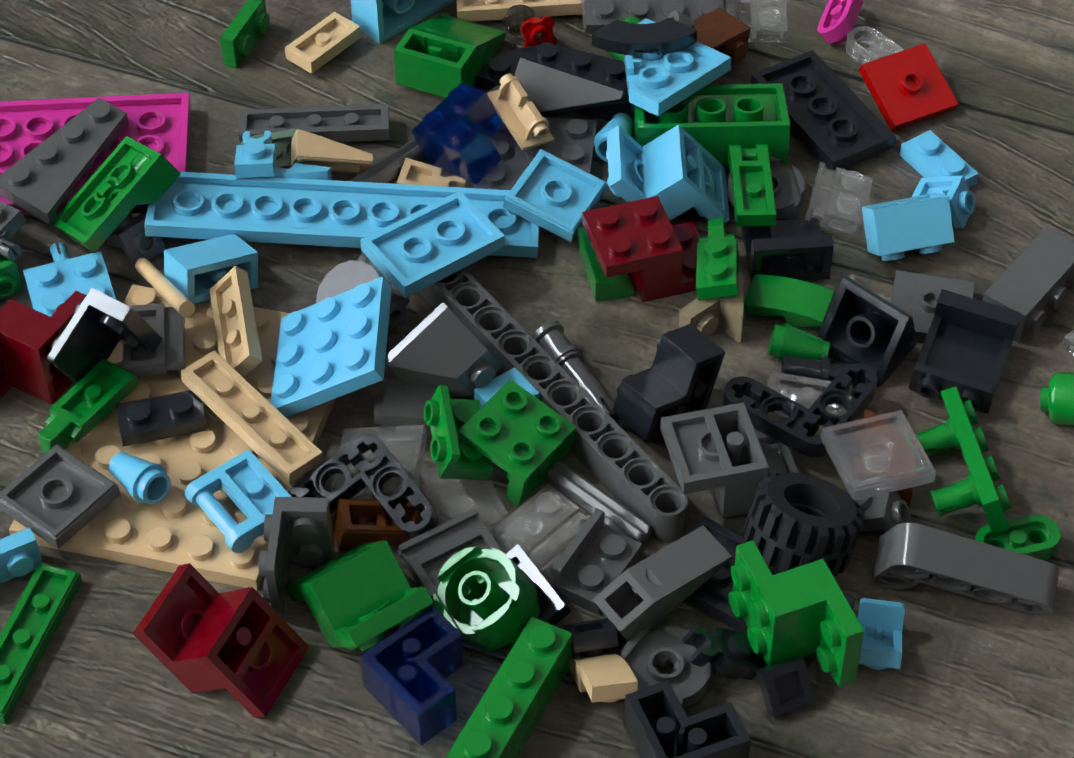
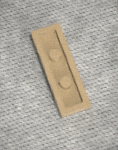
(236, 321)

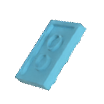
(432, 243)

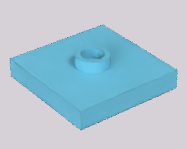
(554, 194)

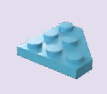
(669, 78)

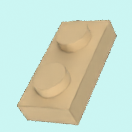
(323, 42)

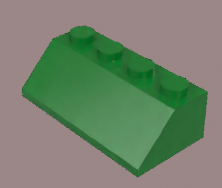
(724, 117)

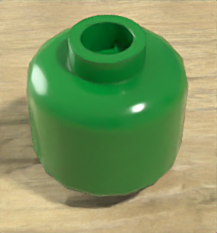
(1059, 399)

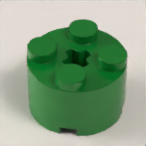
(486, 597)

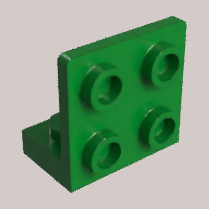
(520, 438)

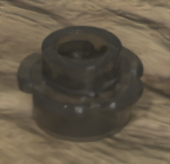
(516, 17)

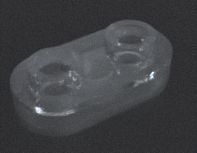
(869, 44)

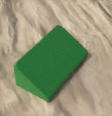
(601, 287)

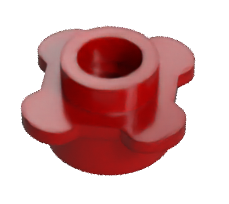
(533, 26)

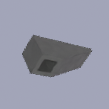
(661, 582)

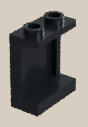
(965, 350)

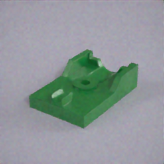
(125, 179)

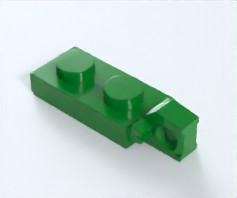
(717, 263)
(86, 404)

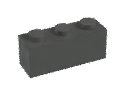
(1035, 281)

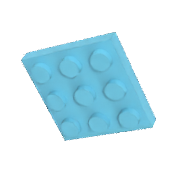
(332, 348)

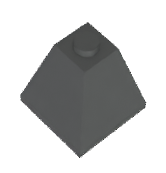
(443, 354)

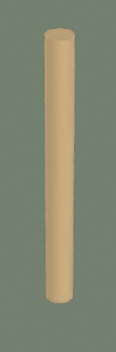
(165, 287)

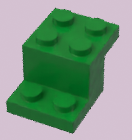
(360, 596)
(796, 614)

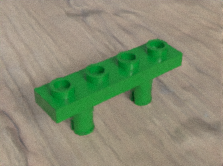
(979, 484)

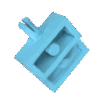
(57, 281)

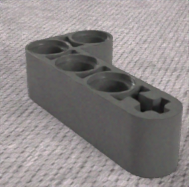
(964, 566)

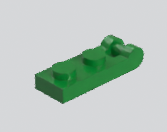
(752, 185)

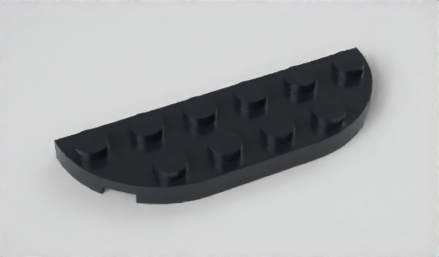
(568, 60)

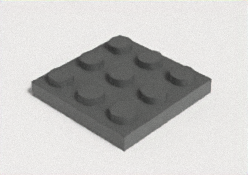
(571, 143)

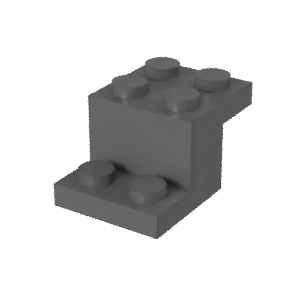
(723, 454)

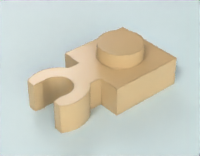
(420, 173)

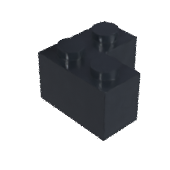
(674, 385)
(664, 731)

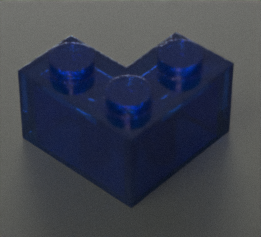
(459, 134)
(410, 672)

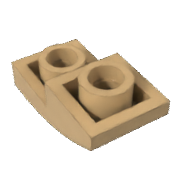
(603, 677)

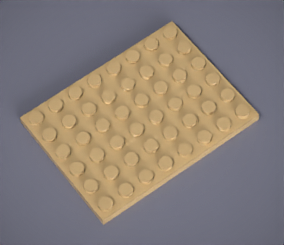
(173, 529)

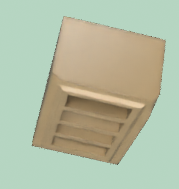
(321, 151)

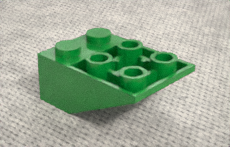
(444, 54)

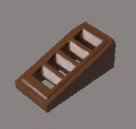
(360, 513)

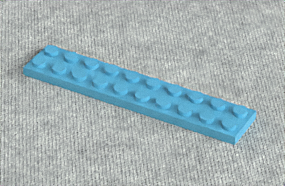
(313, 210)

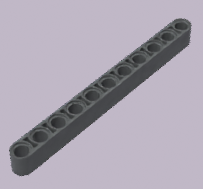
(598, 439)

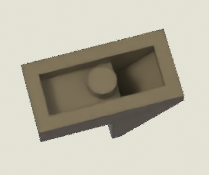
(717, 312)

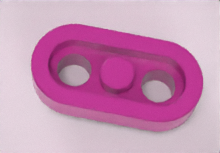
(838, 20)

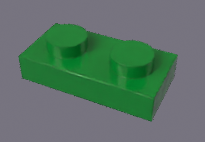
(244, 32)

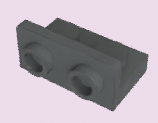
(592, 561)

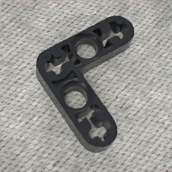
(801, 420)
(373, 476)

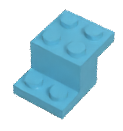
(669, 168)

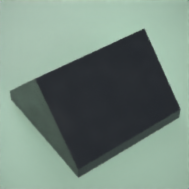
(867, 330)

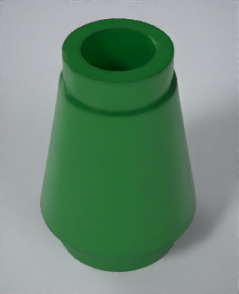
(795, 342)

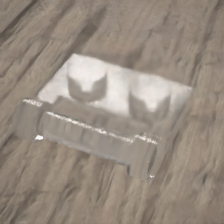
(767, 19)

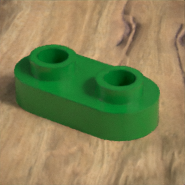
(1021, 533)

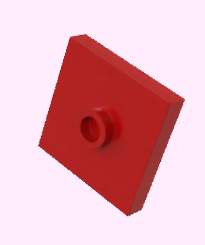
(908, 87)

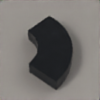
(661, 36)

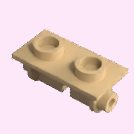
(519, 114)

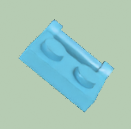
(250, 489)

